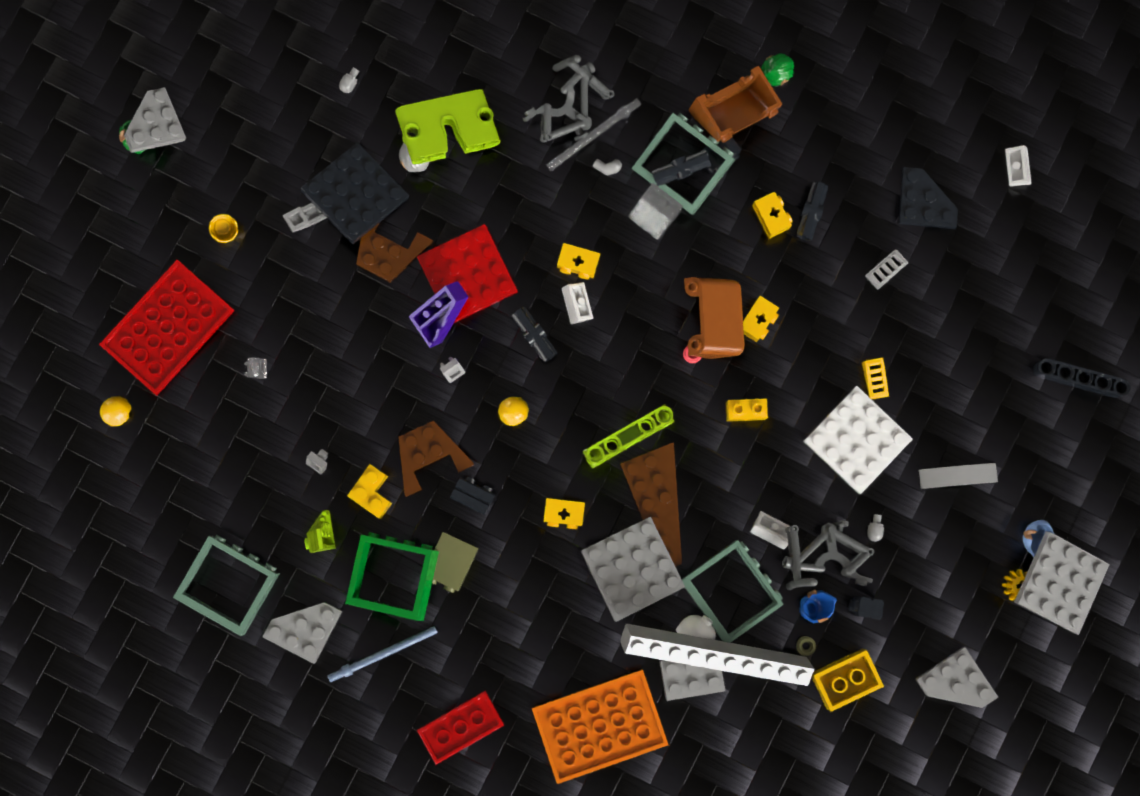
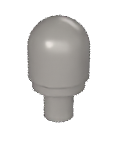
(349, 81)
(875, 529)

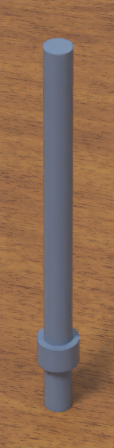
(348, 670)

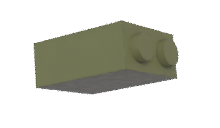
(453, 561)

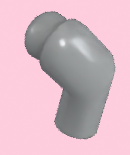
(608, 168)

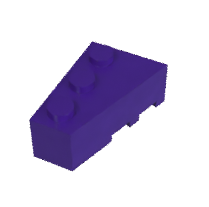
(439, 313)

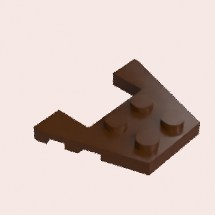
(386, 257)
(424, 447)

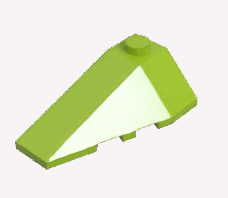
(320, 535)

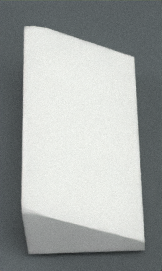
(1018, 166)
(577, 302)
(770, 530)

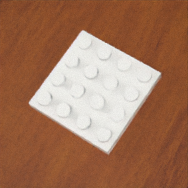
(858, 440)

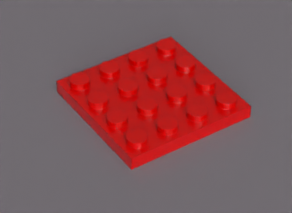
(475, 265)

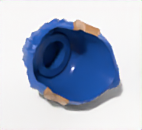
(817, 606)

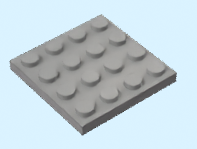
(632, 569)
(1061, 582)

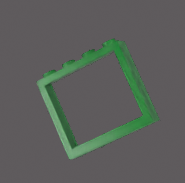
(425, 583)

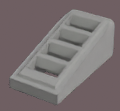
(898, 258)

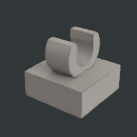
(452, 369)
(317, 461)

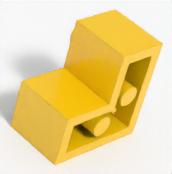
(366, 492)

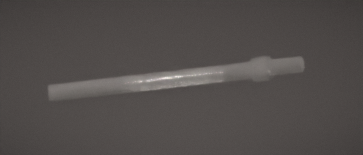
(622, 113)

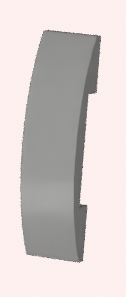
(303, 217)
(958, 475)

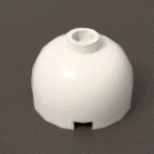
(697, 626)

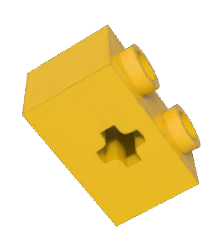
(772, 225)
(570, 254)
(764, 309)
(746, 410)
(554, 506)

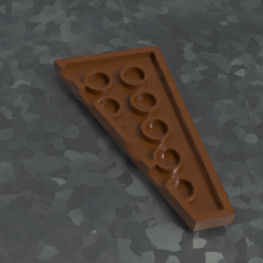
(655, 493)

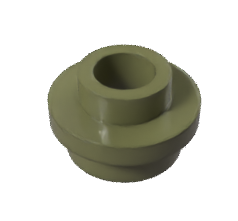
(812, 646)

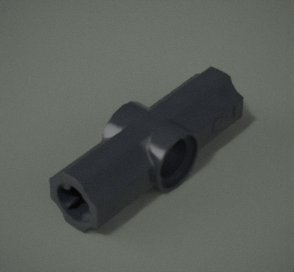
(681, 168)
(812, 211)
(534, 334)

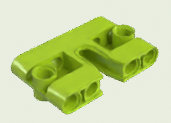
(459, 111)
(629, 436)

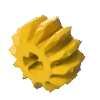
(1014, 579)

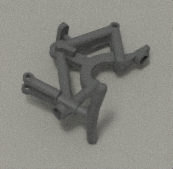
(581, 119)
(830, 534)

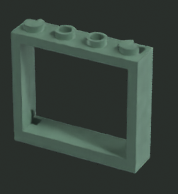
(710, 142)
(763, 579)
(208, 611)

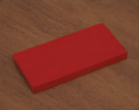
(460, 727)

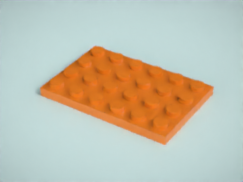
(599, 726)

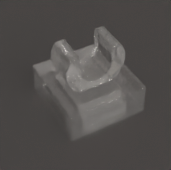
(256, 368)

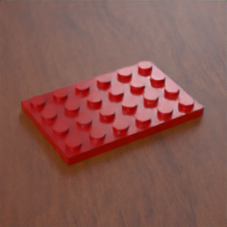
(166, 327)

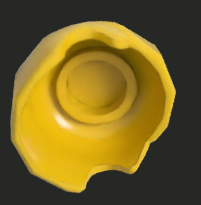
(223, 228)
(115, 411)
(513, 411)

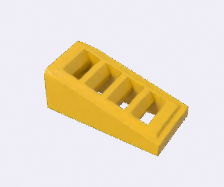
(867, 373)

